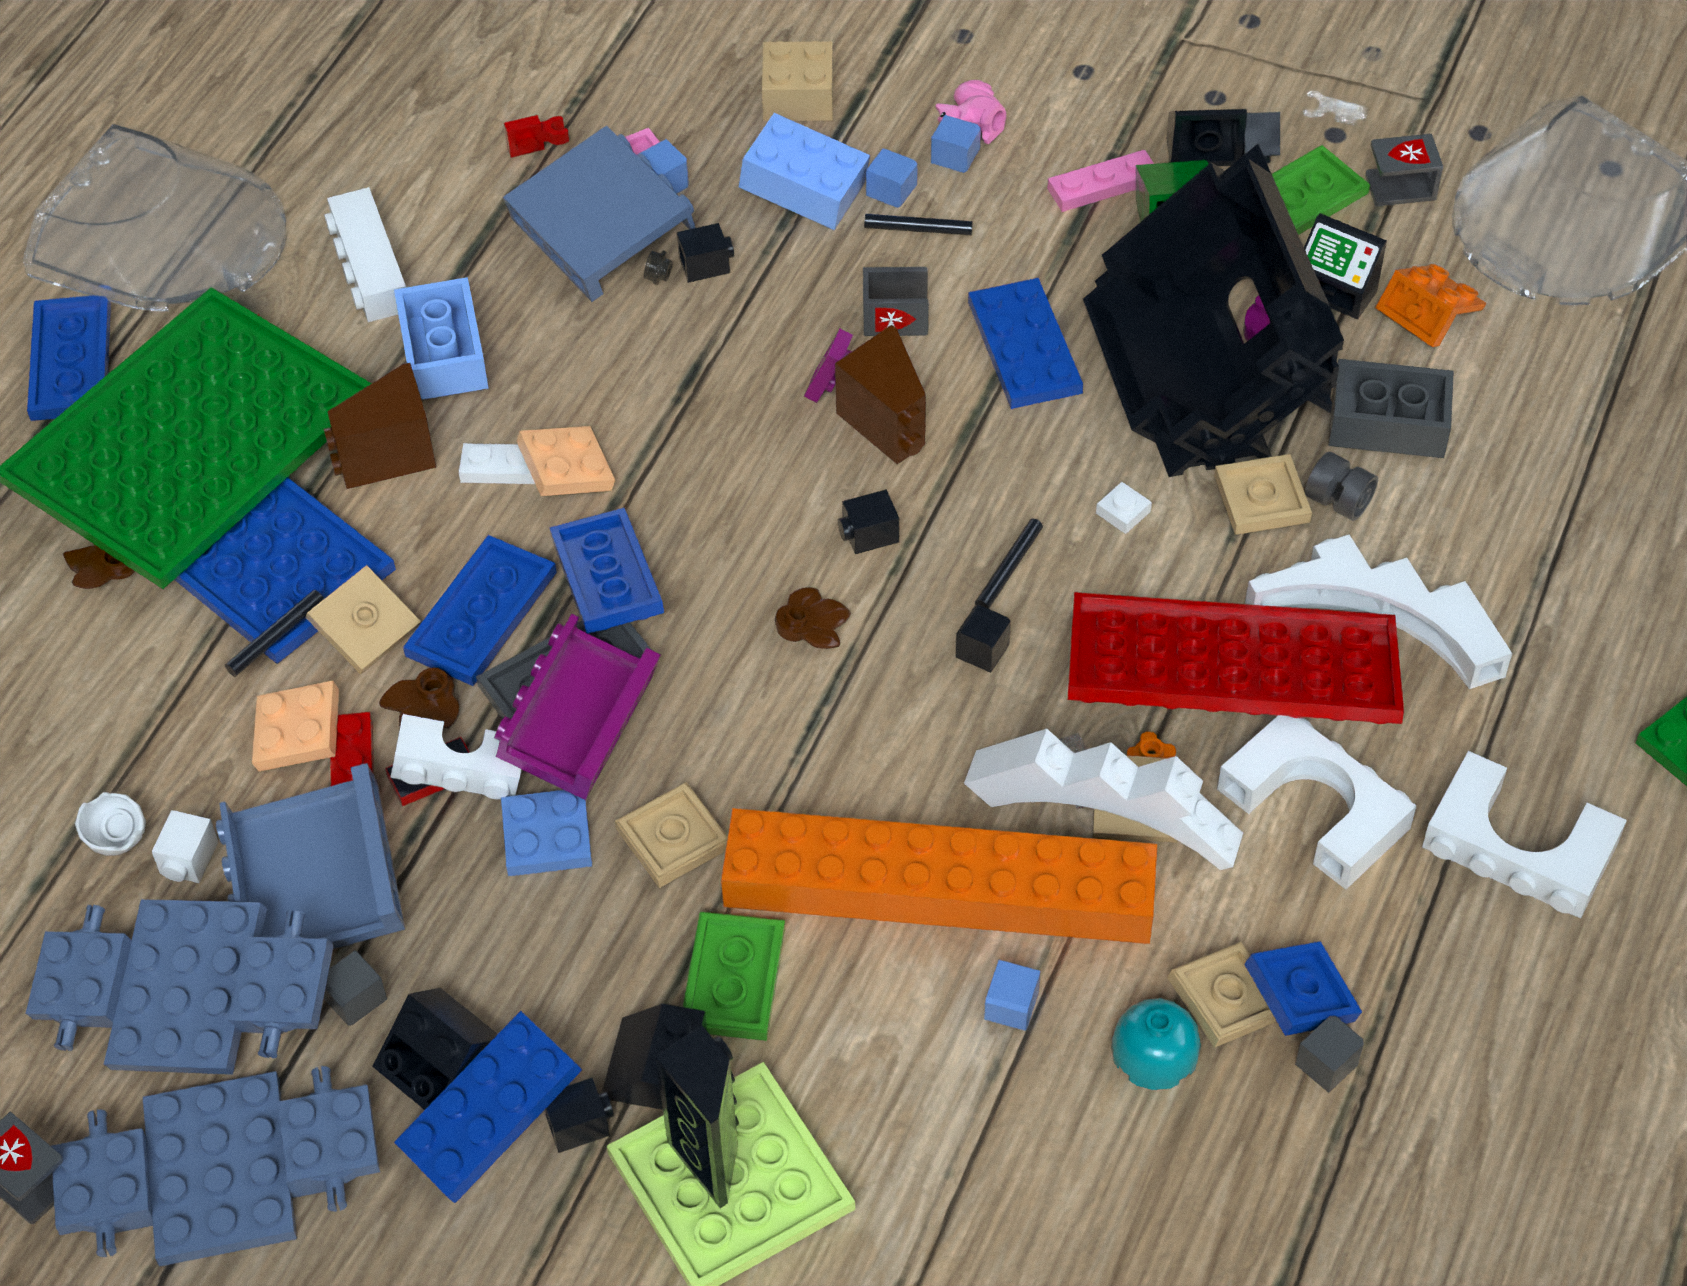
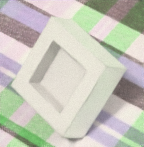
(1123, 507)

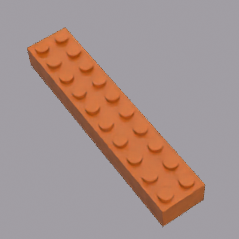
(940, 875)

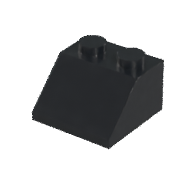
(1206, 135)
(641, 1036)

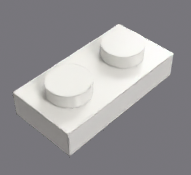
(493, 464)

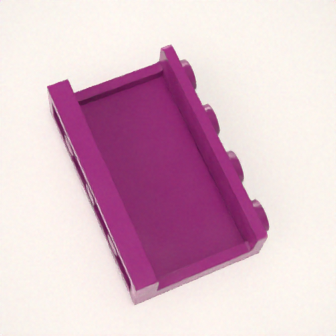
(574, 709)

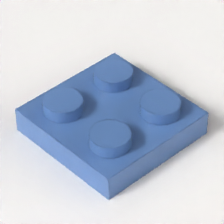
(545, 832)

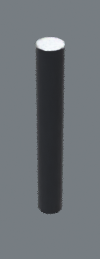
(918, 224)
(1009, 563)
(273, 633)

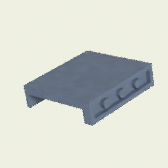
(597, 208)
(319, 857)

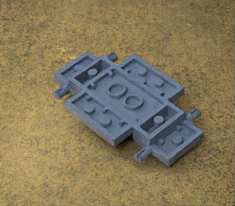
(181, 984)
(215, 1166)

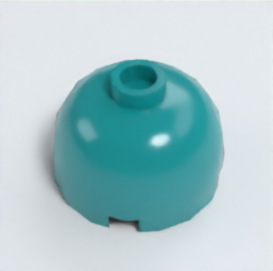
(1156, 1044)

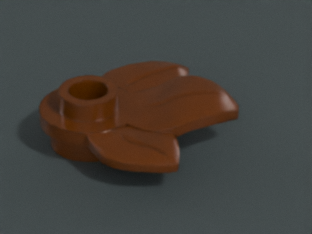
(94, 567)
(811, 618)
(417, 700)

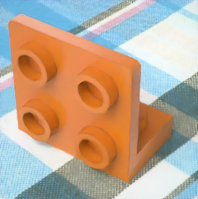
(1427, 301)

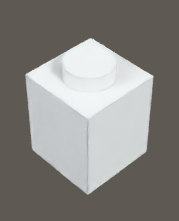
(185, 847)

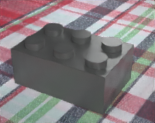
(1391, 408)

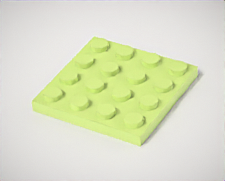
(776, 1194)

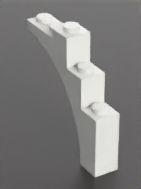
(1445, 619)
(1105, 779)

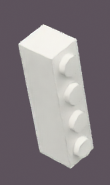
(367, 253)

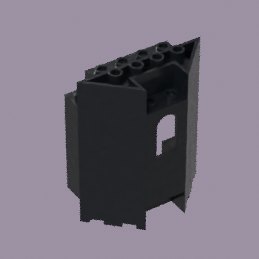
(1172, 331)

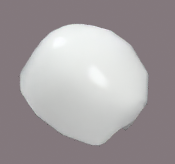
(110, 824)

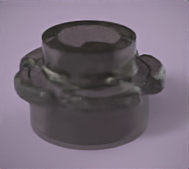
(657, 267)

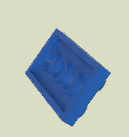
(1025, 343)
(66, 352)
(606, 570)
(480, 610)
(487, 1106)

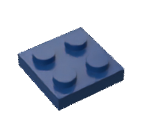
(1302, 987)

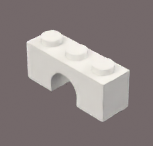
(426, 759)

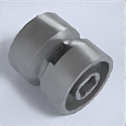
(1330, 478)

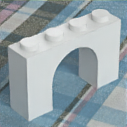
(1296, 751)
(1556, 876)

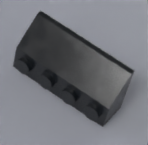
(700, 1109)

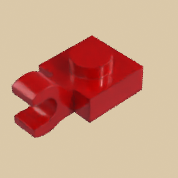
(529, 134)

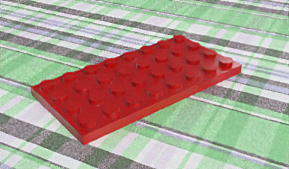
(1235, 658)

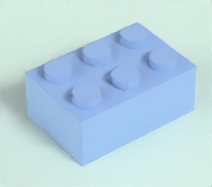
(803, 171)
(441, 338)

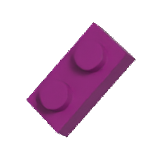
(824, 374)

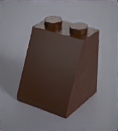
(883, 395)
(380, 431)

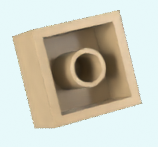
(798, 80)

